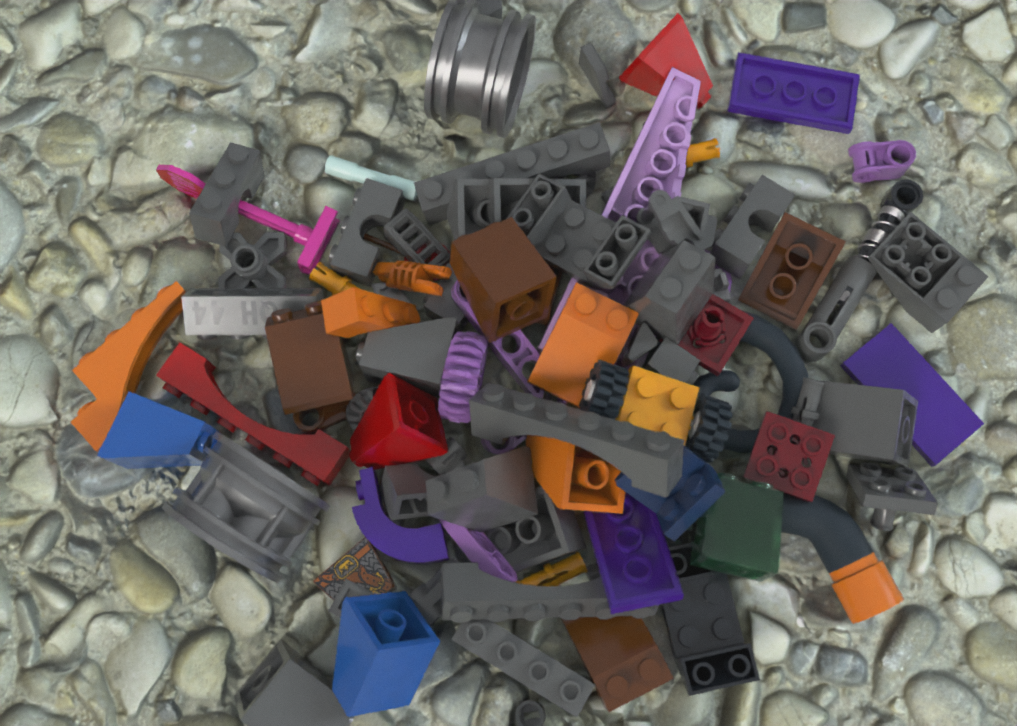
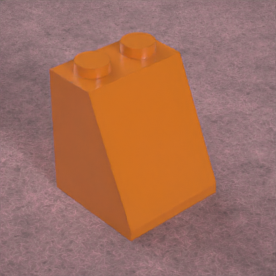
(575, 476)

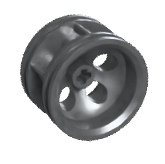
(246, 508)

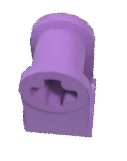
(875, 161)

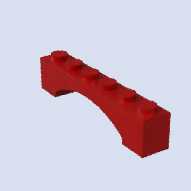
(192, 375)

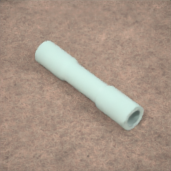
(353, 172)

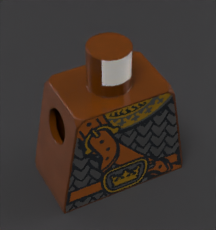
(361, 566)

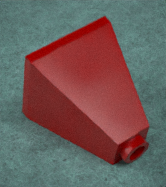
(668, 49)
(398, 427)

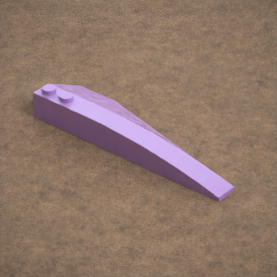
(653, 165)

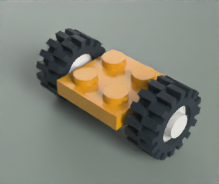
(659, 406)

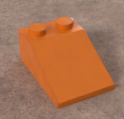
(584, 332)

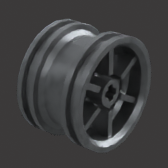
(478, 66)

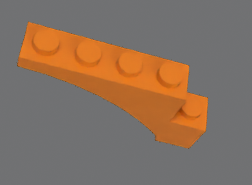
(120, 362)

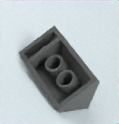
(484, 201)

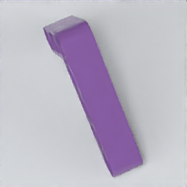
(512, 362)

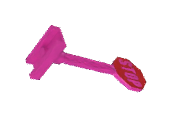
(314, 239)

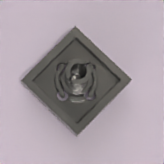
(890, 491)

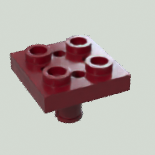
(716, 320)
(812, 444)

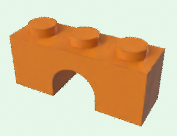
(363, 311)

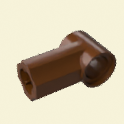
(328, 416)

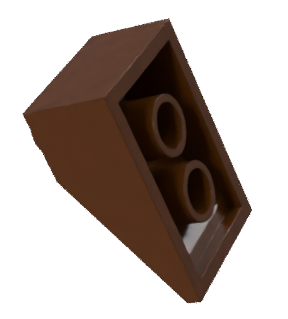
(791, 270)
(618, 657)

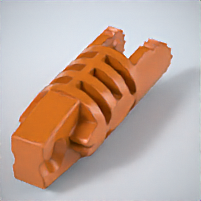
(412, 276)

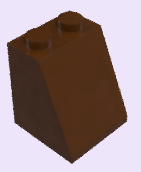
(502, 278)
(307, 362)

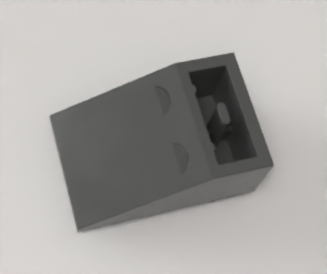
(925, 273)

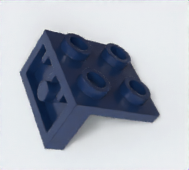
(687, 501)

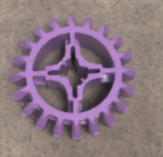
(462, 375)

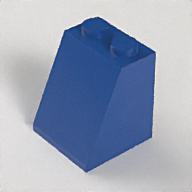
(155, 436)
(381, 652)

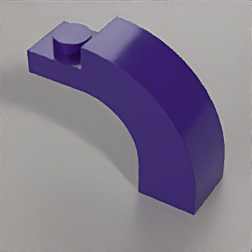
(404, 544)

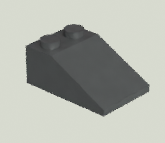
(538, 537)

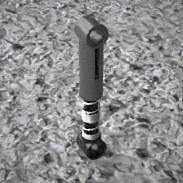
(856, 273)

